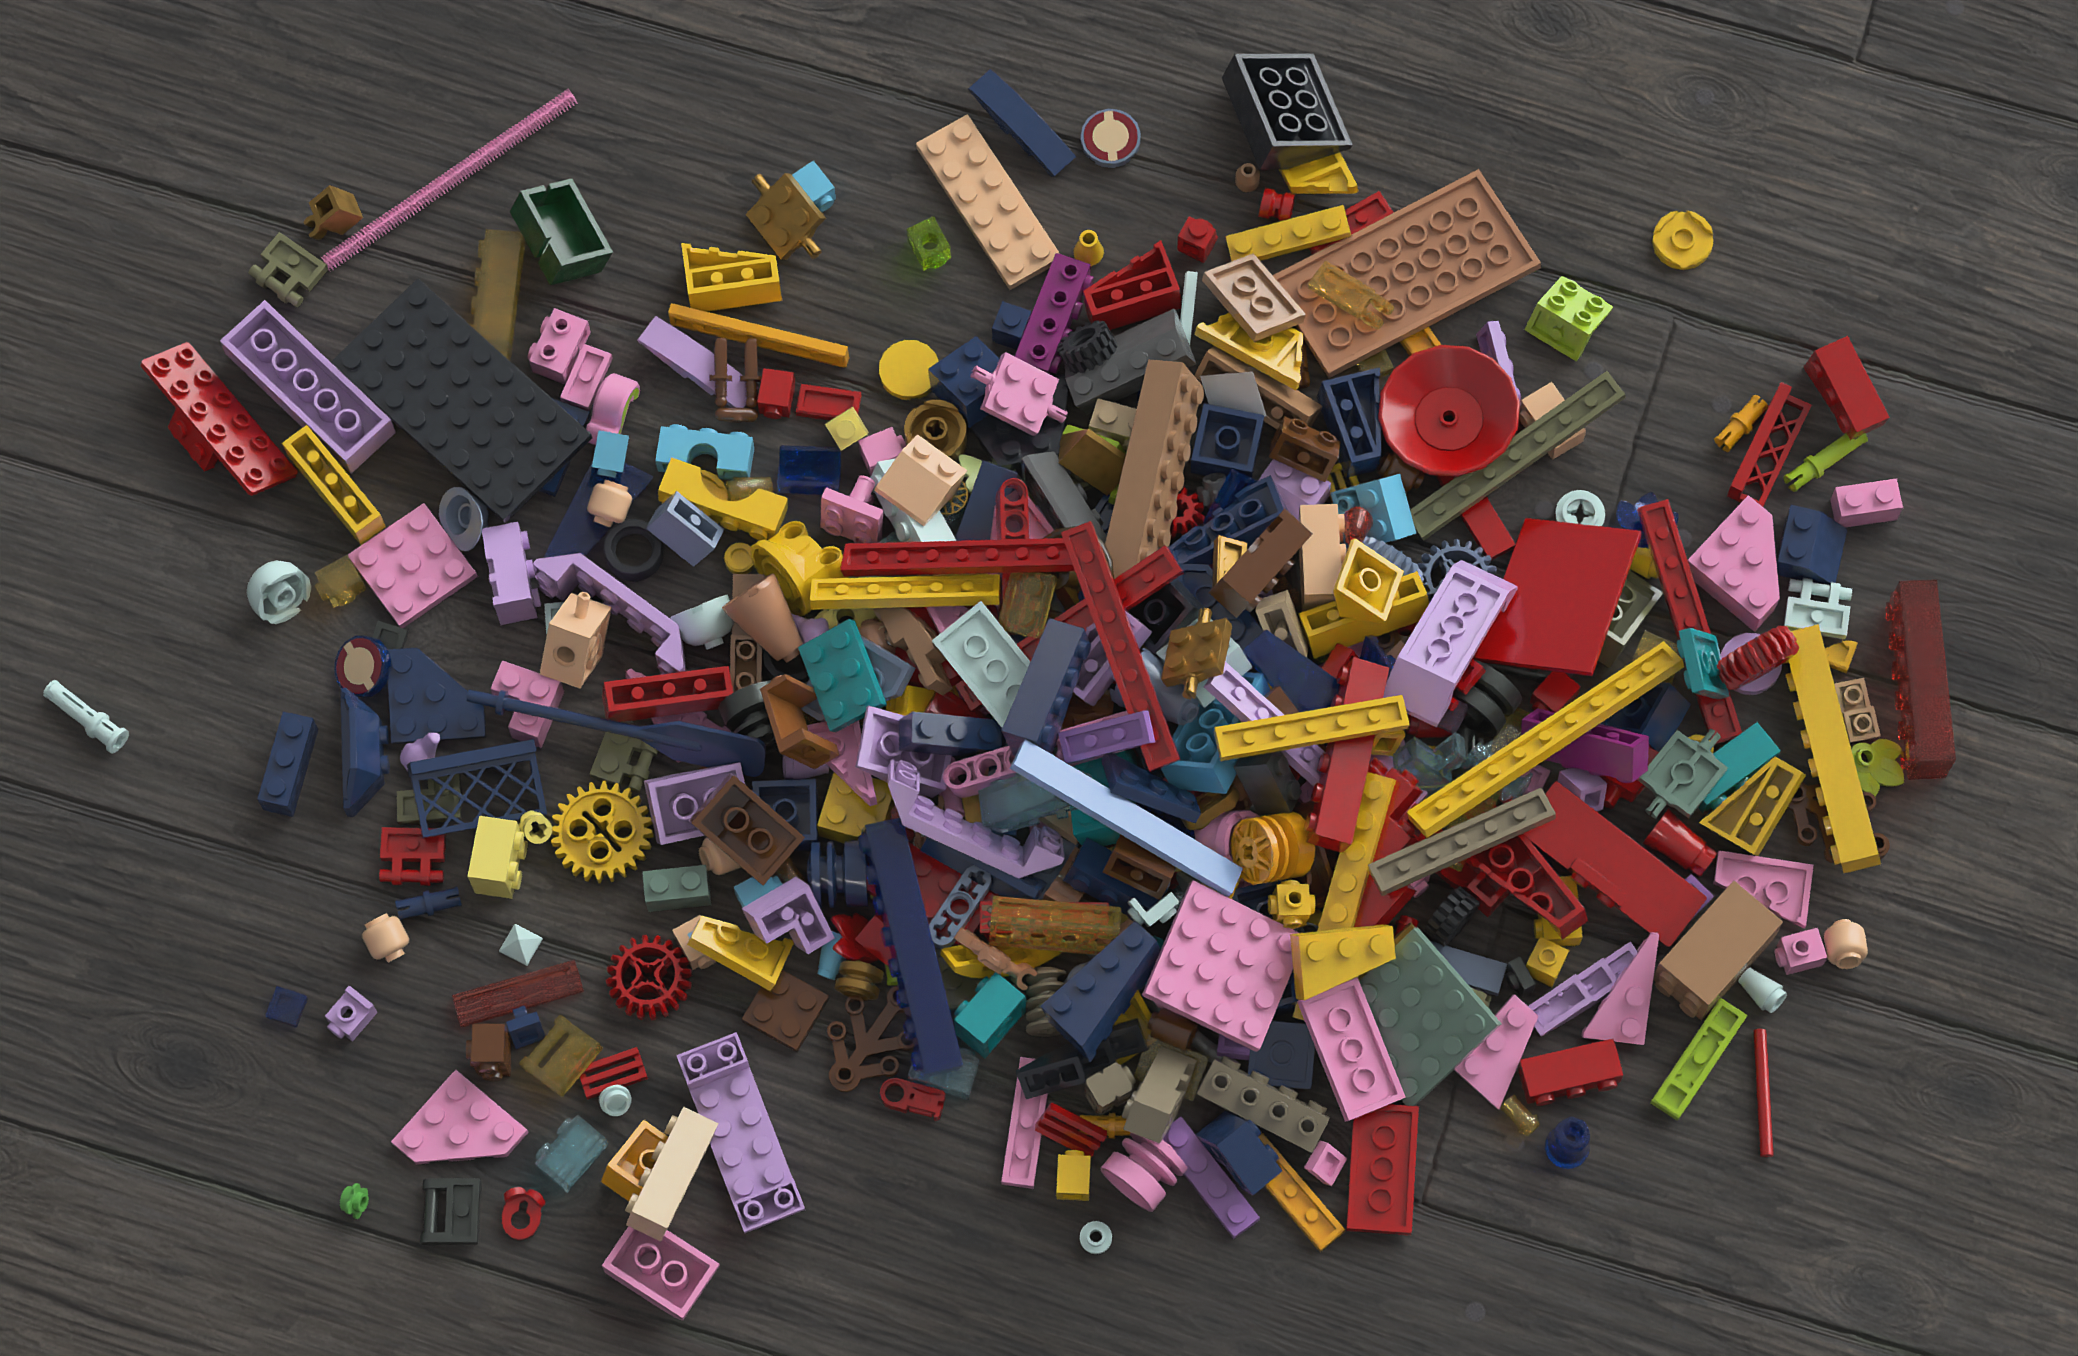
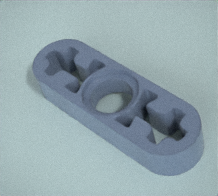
(978, 892)

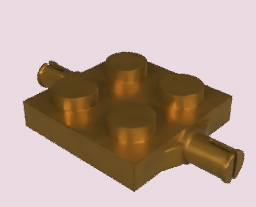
(786, 216)
(1196, 653)

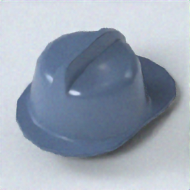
(463, 517)

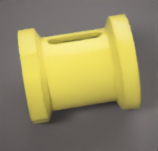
(544, 826)

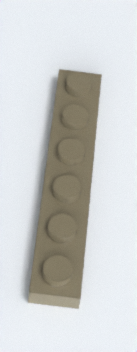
(1461, 841)

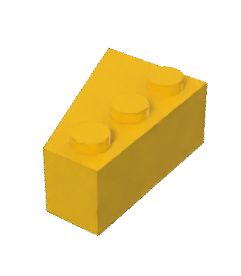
(729, 279)
(1756, 806)
(1338, 955)

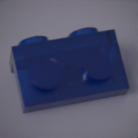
(808, 469)

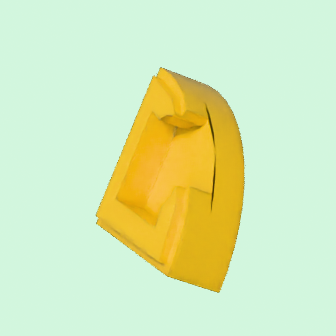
(1840, 655)

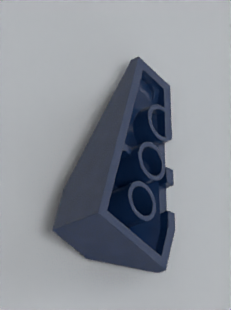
(1242, 521)

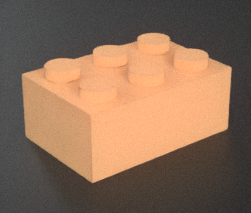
(1321, 554)

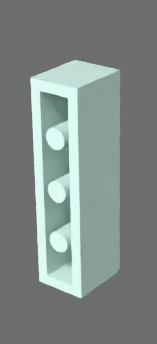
(906, 527)

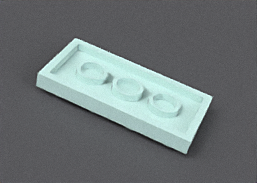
(985, 659)

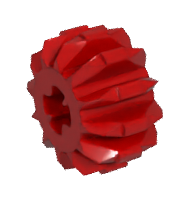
(1192, 514)

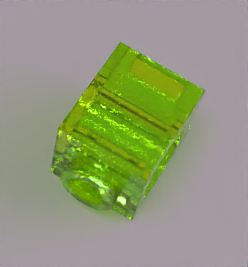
(927, 232)

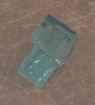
(1431, 765)

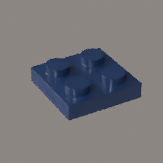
(1285, 1055)

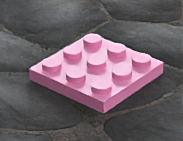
(412, 566)

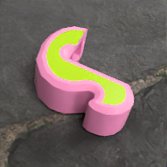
(612, 405)

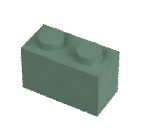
(676, 888)

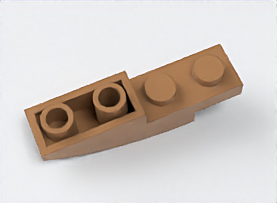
(915, 636)
(745, 653)

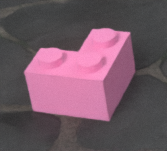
(529, 687)

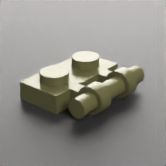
(292, 261)
(614, 758)

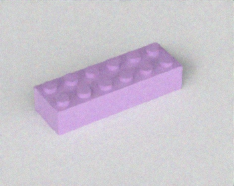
(307, 386)

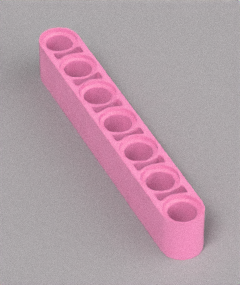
(1003, 757)

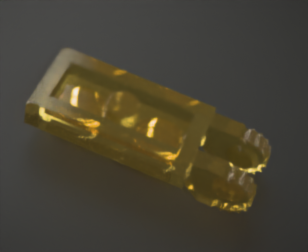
(1349, 294)

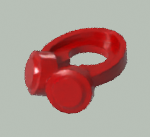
(513, 1198)

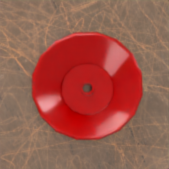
(1456, 384)

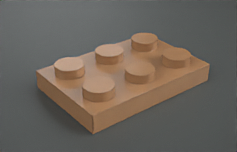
(1253, 297)

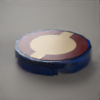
(362, 665)

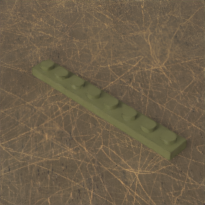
(1521, 453)

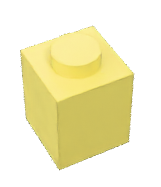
(847, 428)

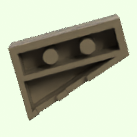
(1160, 1095)

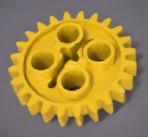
(623, 813)

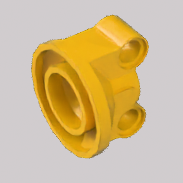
(795, 562)

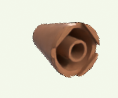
(766, 618)

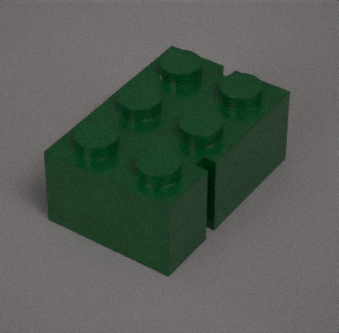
(561, 231)

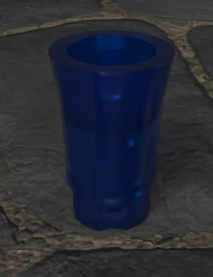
(1565, 1152)

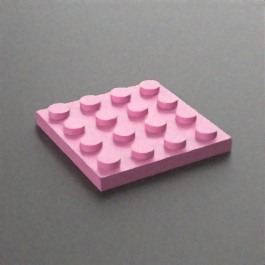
(1222, 966)

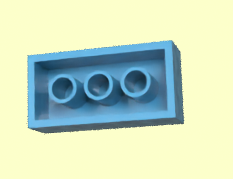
(1197, 748)

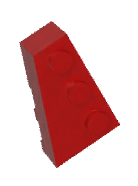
(1135, 292)

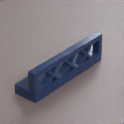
(1002, 883)

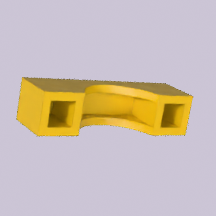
(757, 514)

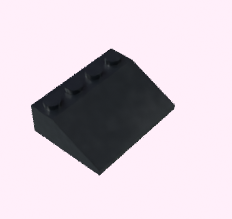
(1284, 109)

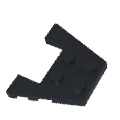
(1008, 444)

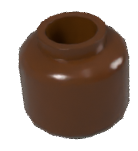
(1392, 464)

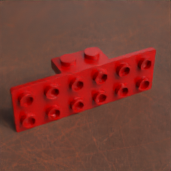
(214, 423)
(1616, 867)

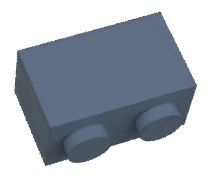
(685, 528)

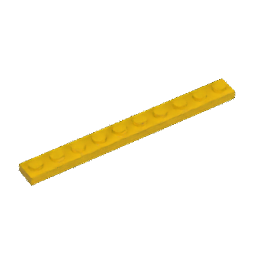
(1545, 739)

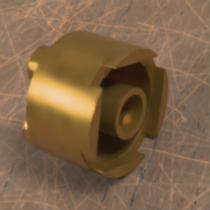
(940, 418)

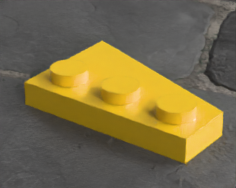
(741, 950)

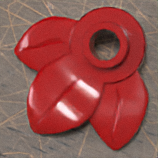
(849, 930)

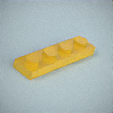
(1290, 235)

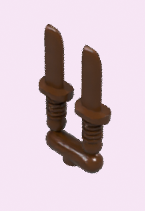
(735, 415)

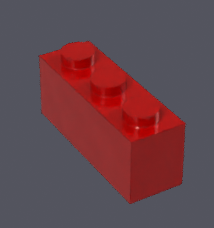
(1570, 1072)

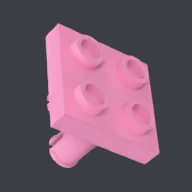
(853, 514)

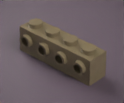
(1263, 1104)

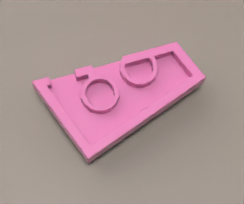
(1774, 882)
(1496, 1059)

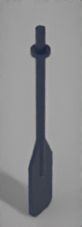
(675, 739)

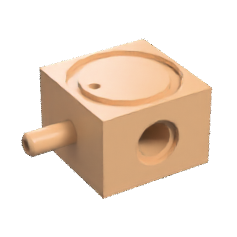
(575, 640)

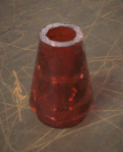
(1357, 524)

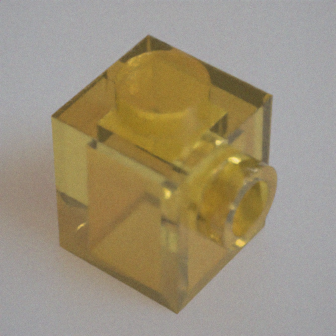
(339, 582)

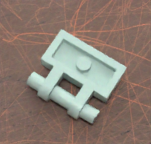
(1804, 612)

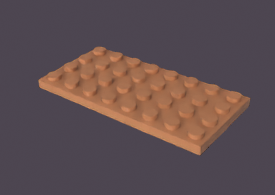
(1419, 259)

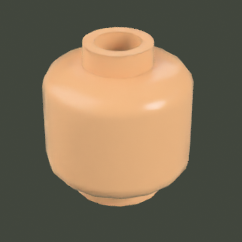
(609, 503)
(716, 859)
(385, 937)
(1845, 944)

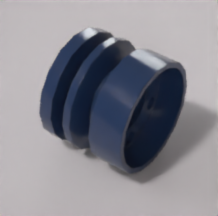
(838, 874)

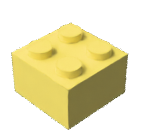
(497, 857)

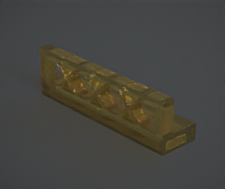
(1054, 921)

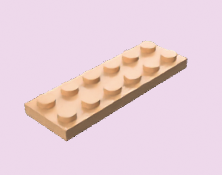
(988, 201)

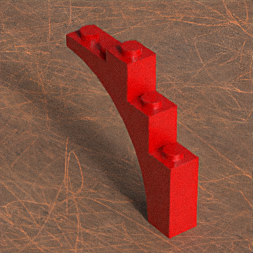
(1394, 837)

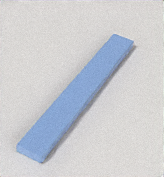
(1126, 818)

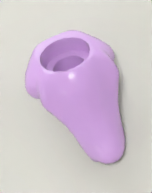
(810, 628)
(420, 749)

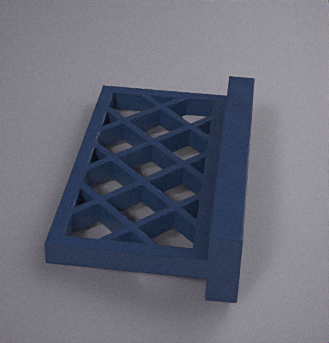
(472, 761)

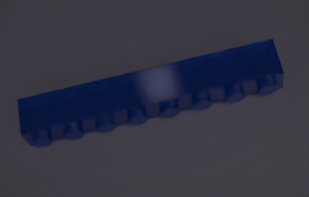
(911, 948)

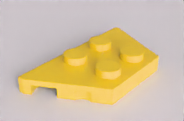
(1321, 176)
(1273, 355)

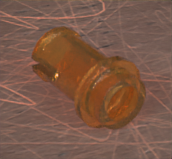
(788, 871)

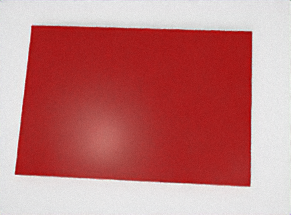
(1564, 596)

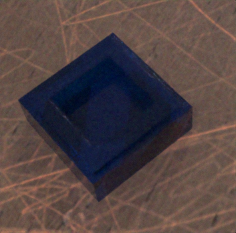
(286, 1006)

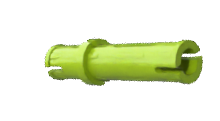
(1815, 465)

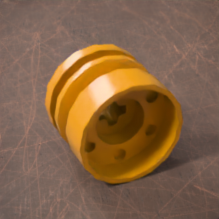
(1272, 848)

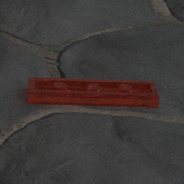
(527, 990)

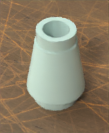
(1763, 990)

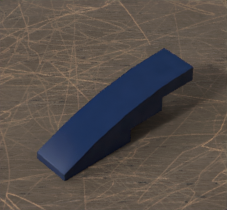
(1021, 122)

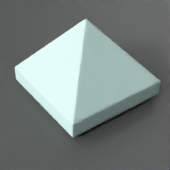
(520, 944)

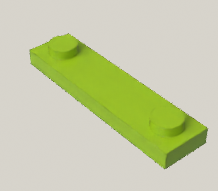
(1698, 1059)

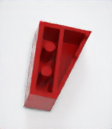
(1846, 388)

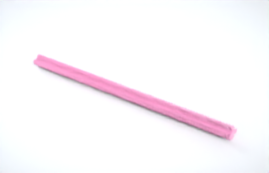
(448, 179)

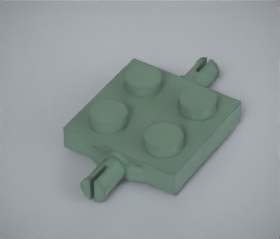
(1683, 773)

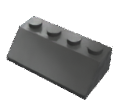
(1125, 370)
(1056, 493)

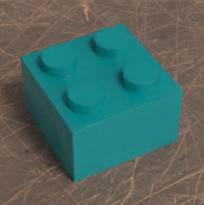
(989, 1014)

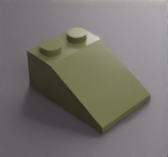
(1632, 609)

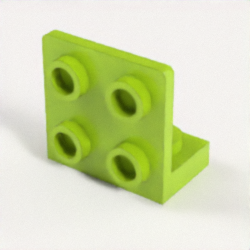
(1567, 317)

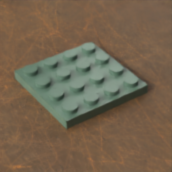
(1425, 1015)

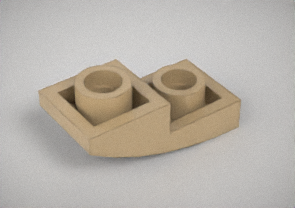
(1856, 710)

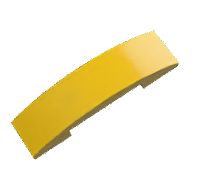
(966, 962)

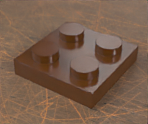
(786, 1010)

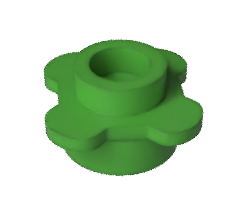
(354, 1200)

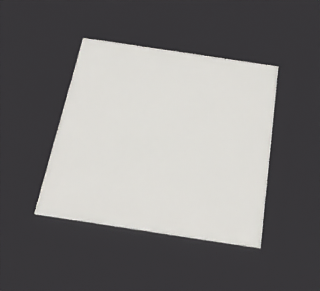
(1234, 391)

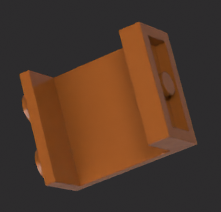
(784, 703)

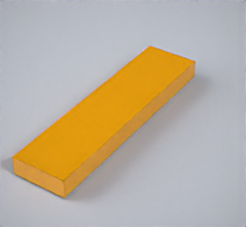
(1302, 1204)

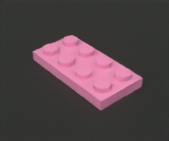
(1351, 1049)

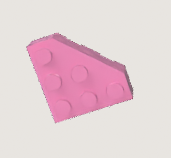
(1740, 564)

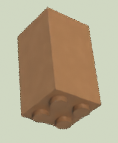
(1716, 951)

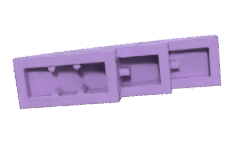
(690, 359)
(1581, 991)

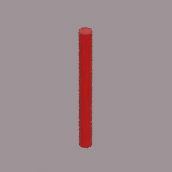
(1763, 1093)

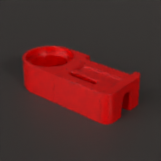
(916, 1098)

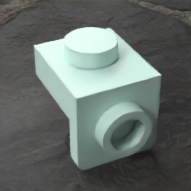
(1161, 910)

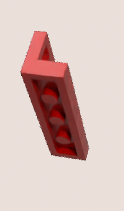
(1762, 438)

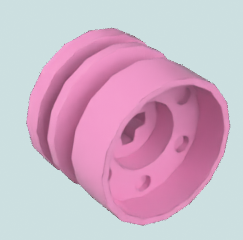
(1141, 1171)

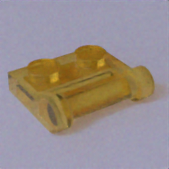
(568, 1060)

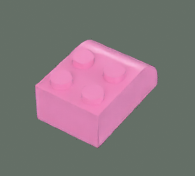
(662, 1272)

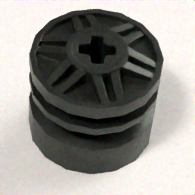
(747, 714)

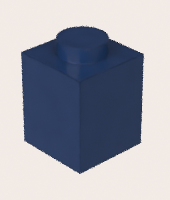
(1010, 325)

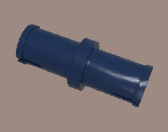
(428, 903)

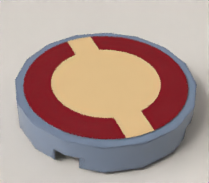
(1110, 138)

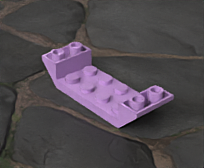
(563, 573)
(1447, 640)
(1041, 850)
(744, 1138)

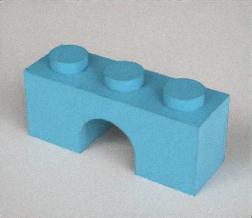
(731, 450)

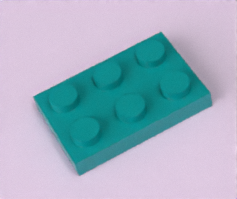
(1701, 659)
(842, 675)

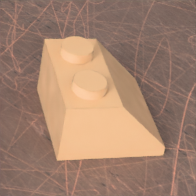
(921, 480)

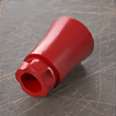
(1680, 844)

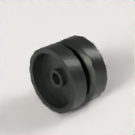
(1489, 702)

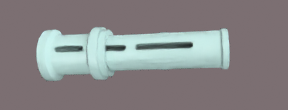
(95, 723)

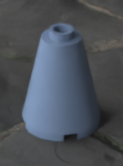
(1173, 704)

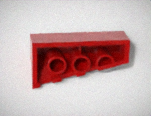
(1532, 880)

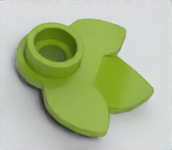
(1881, 765)

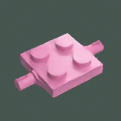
(1019, 394)

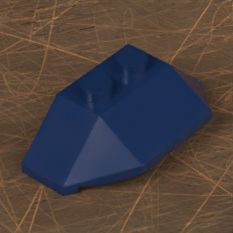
(361, 752)

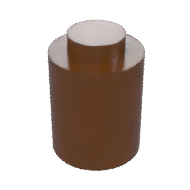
(1172, 1029)

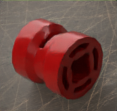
(1276, 205)

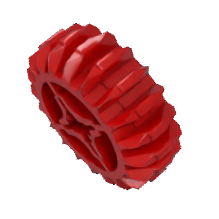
(1757, 657)
(639, 986)

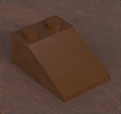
(746, 829)

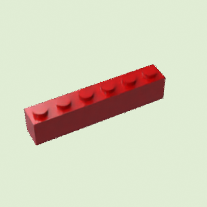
(1344, 763)

